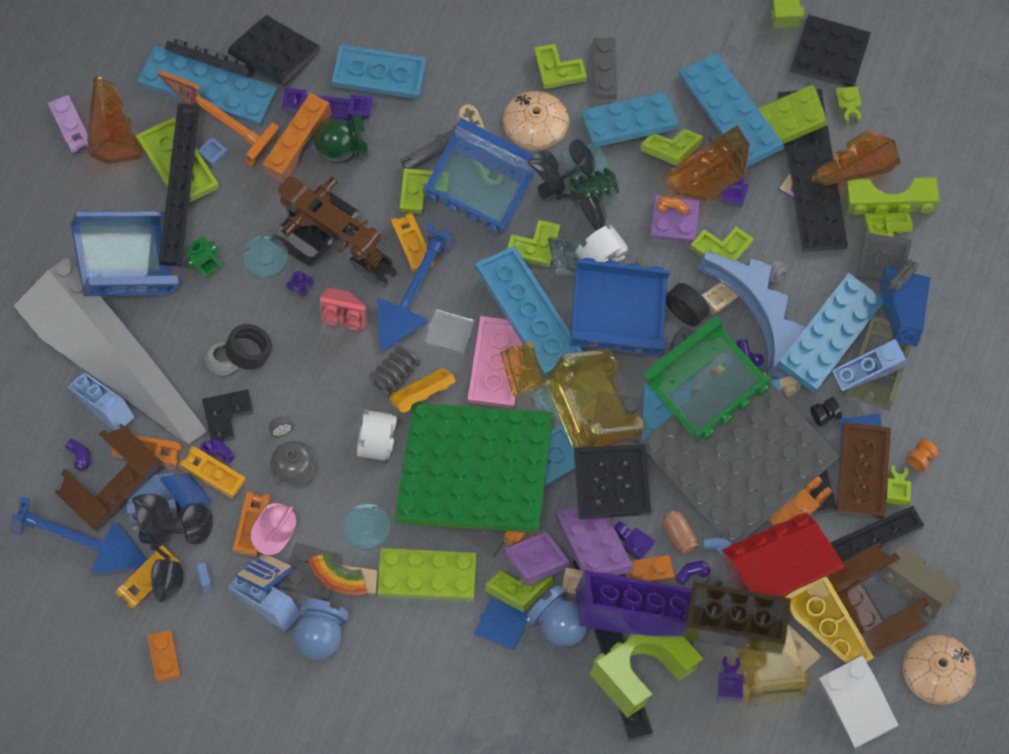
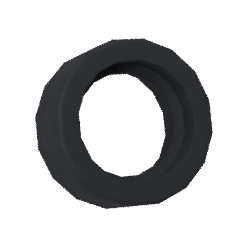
(687, 304)
(253, 333)

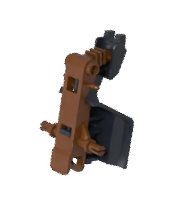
(322, 217)

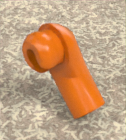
(672, 202)

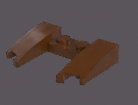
(99, 509)
(877, 633)

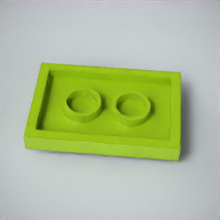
(795, 114)

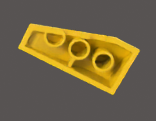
(825, 616)

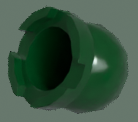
(340, 139)

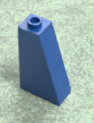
(906, 307)

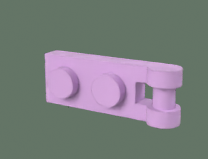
(69, 123)

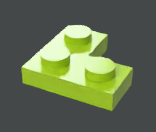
(557, 73)
(673, 150)
(412, 188)
(887, 223)
(731, 248)
(536, 250)
(516, 592)

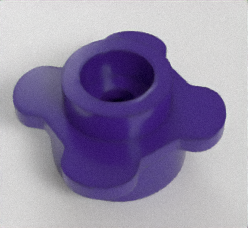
(299, 277)

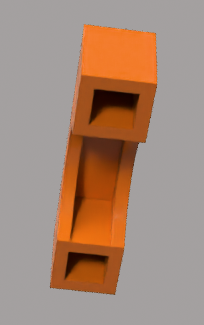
(285, 154)

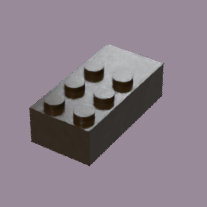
(737, 618)

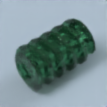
(594, 184)

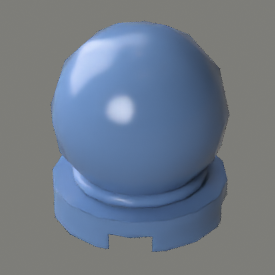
(558, 619)
(319, 633)

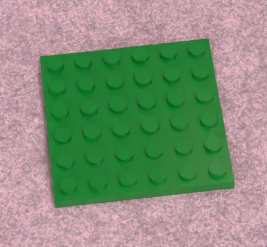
(474, 468)

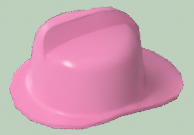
(273, 528)

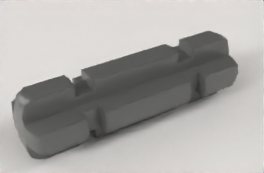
(903, 275)

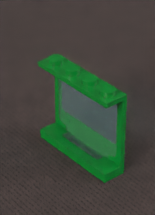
(706, 380)

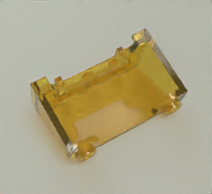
(589, 400)
(771, 675)

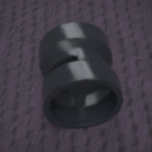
(826, 412)

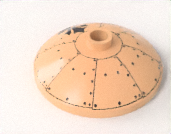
(533, 130)
(930, 680)

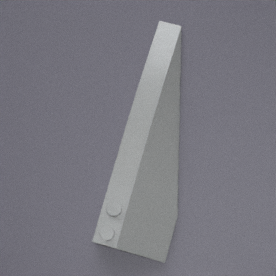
(102, 346)

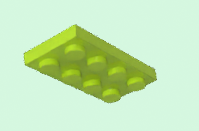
(157, 146)
(426, 574)

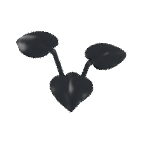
(553, 185)
(150, 517)

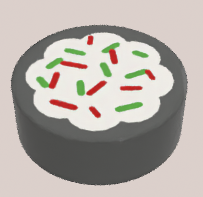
(280, 426)

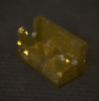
(522, 369)

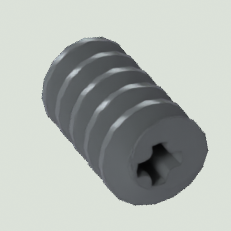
(392, 369)

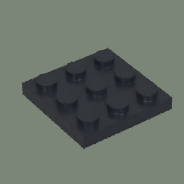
(273, 49)
(830, 52)
(612, 481)

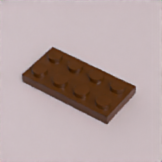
(863, 470)

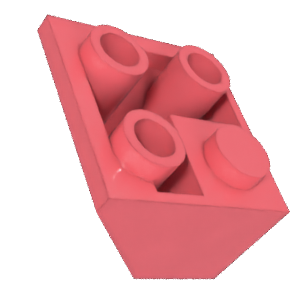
(343, 309)

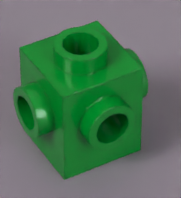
(200, 252)

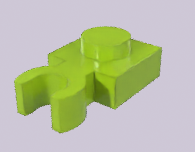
(849, 101)
(897, 488)

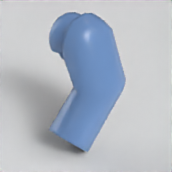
(715, 544)

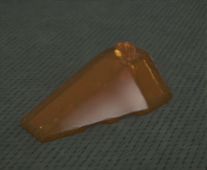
(109, 129)
(864, 157)

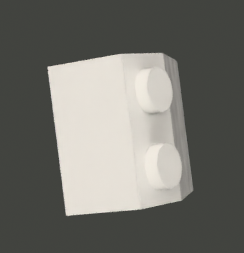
(858, 702)

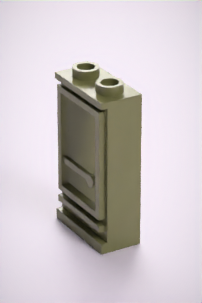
(871, 392)

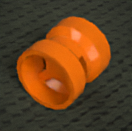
(922, 455)

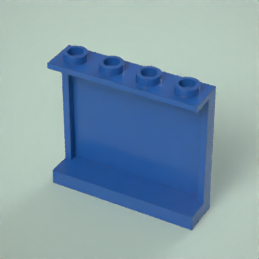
(619, 307)

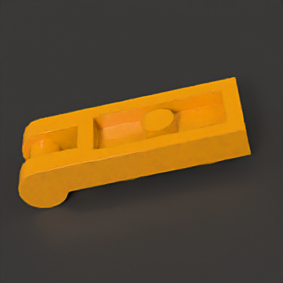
(410, 240)
(421, 389)
(212, 472)
(141, 580)

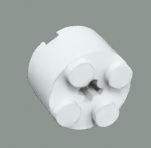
(604, 246)
(376, 435)

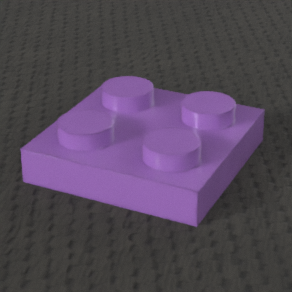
(673, 225)
(536, 558)

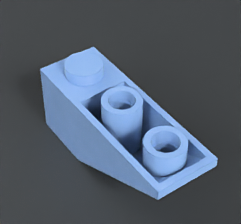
(871, 366)
(101, 401)
(271, 604)

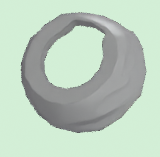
(215, 366)

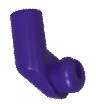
(756, 358)
(217, 448)
(81, 453)
(690, 569)

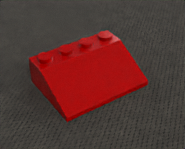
(782, 557)

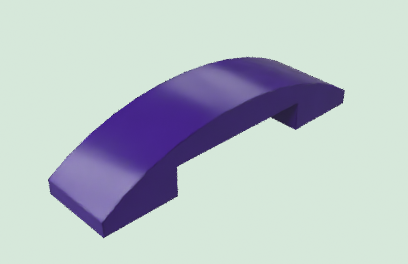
(339, 107)

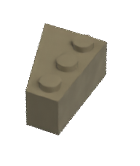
(920, 582)

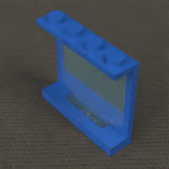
(480, 176)
(121, 253)

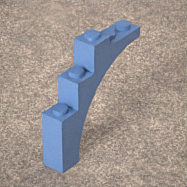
(767, 305)

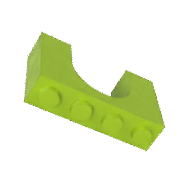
(619, 681)

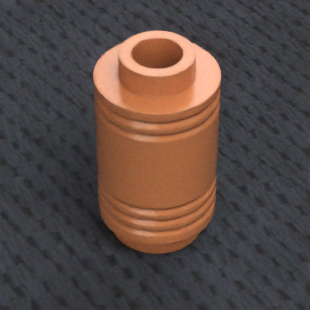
(680, 532)

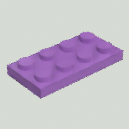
(593, 543)

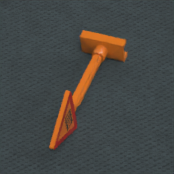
(188, 94)

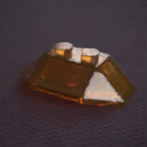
(712, 167)

